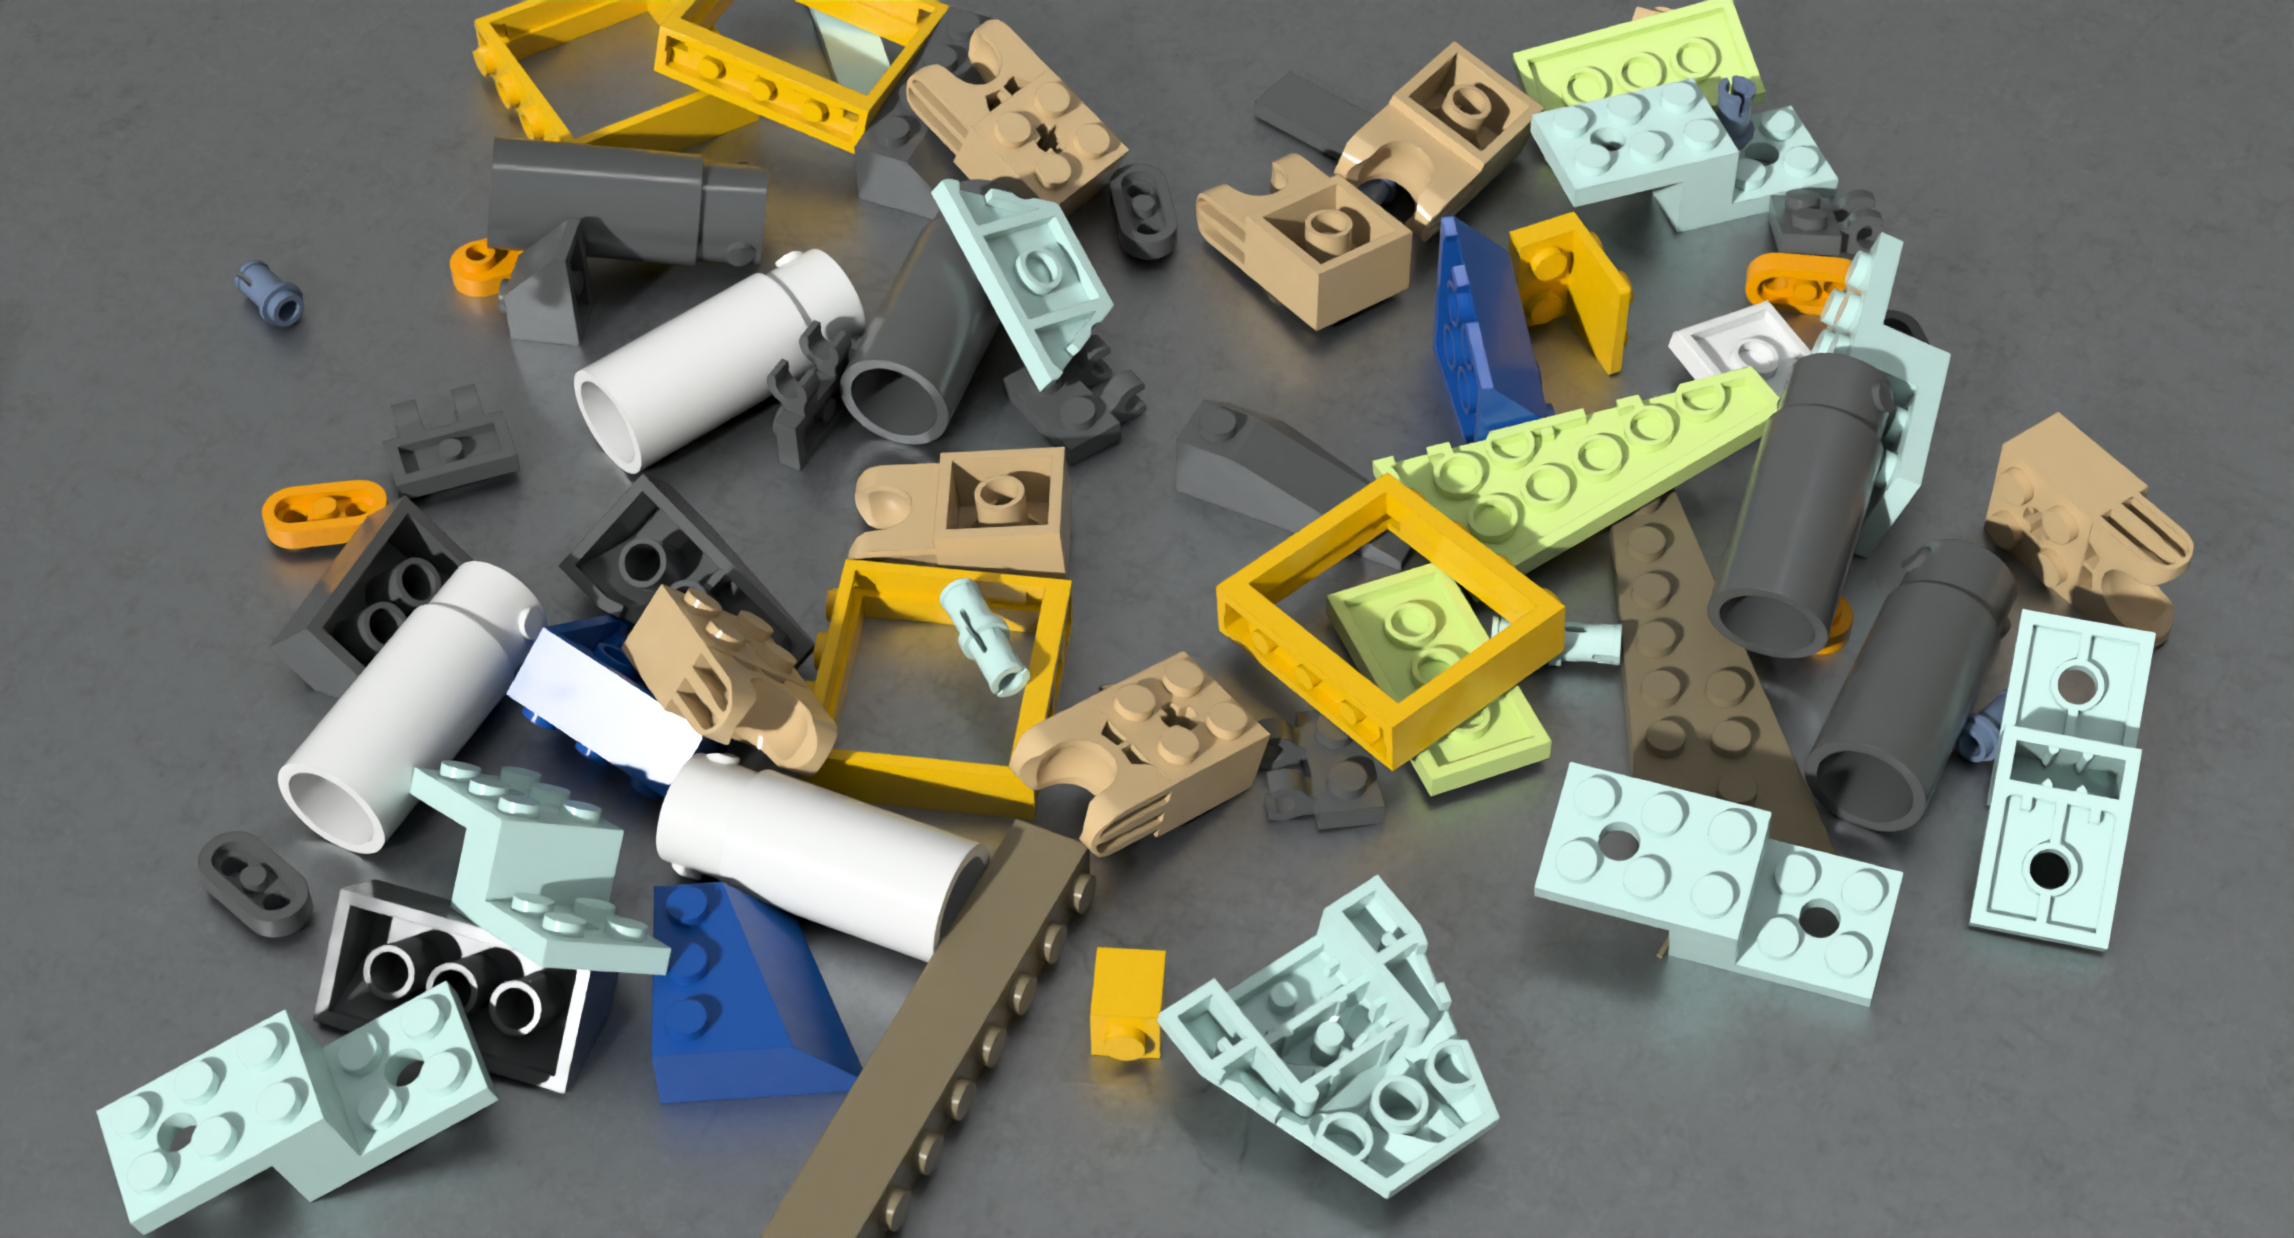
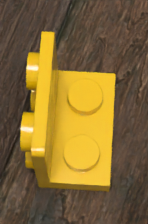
(1567, 274)

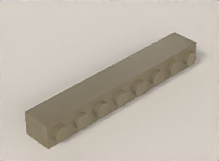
(940, 1041)

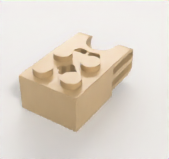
(1019, 125)
(1442, 136)
(1310, 241)
(970, 512)
(2087, 527)
(729, 679)
(1147, 751)

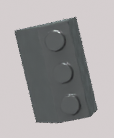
(366, 595)

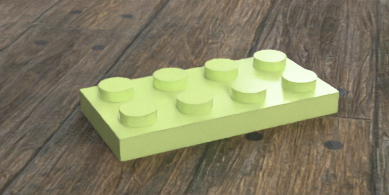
(1664, 48)
(1407, 634)

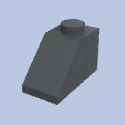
(550, 289)

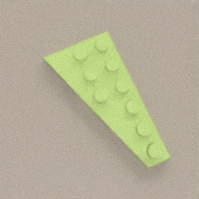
(1575, 473)

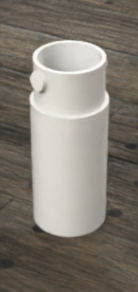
(713, 359)
(412, 707)
(818, 853)

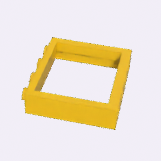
(544, 24)
(782, 90)
(913, 595)
(1337, 690)

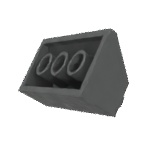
(898, 153)
(403, 942)

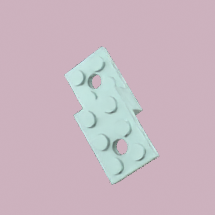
(1679, 152)
(1912, 367)
(2063, 780)
(538, 870)
(1718, 883)
(295, 1107)

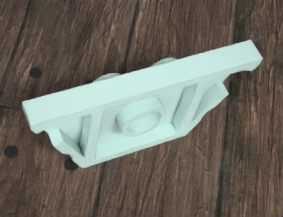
(1029, 272)

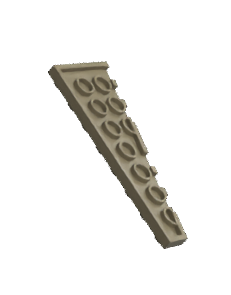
(1688, 690)

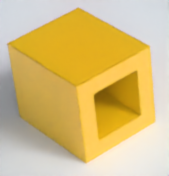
(1127, 1002)

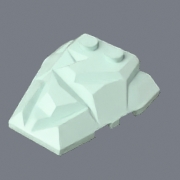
(1346, 1045)

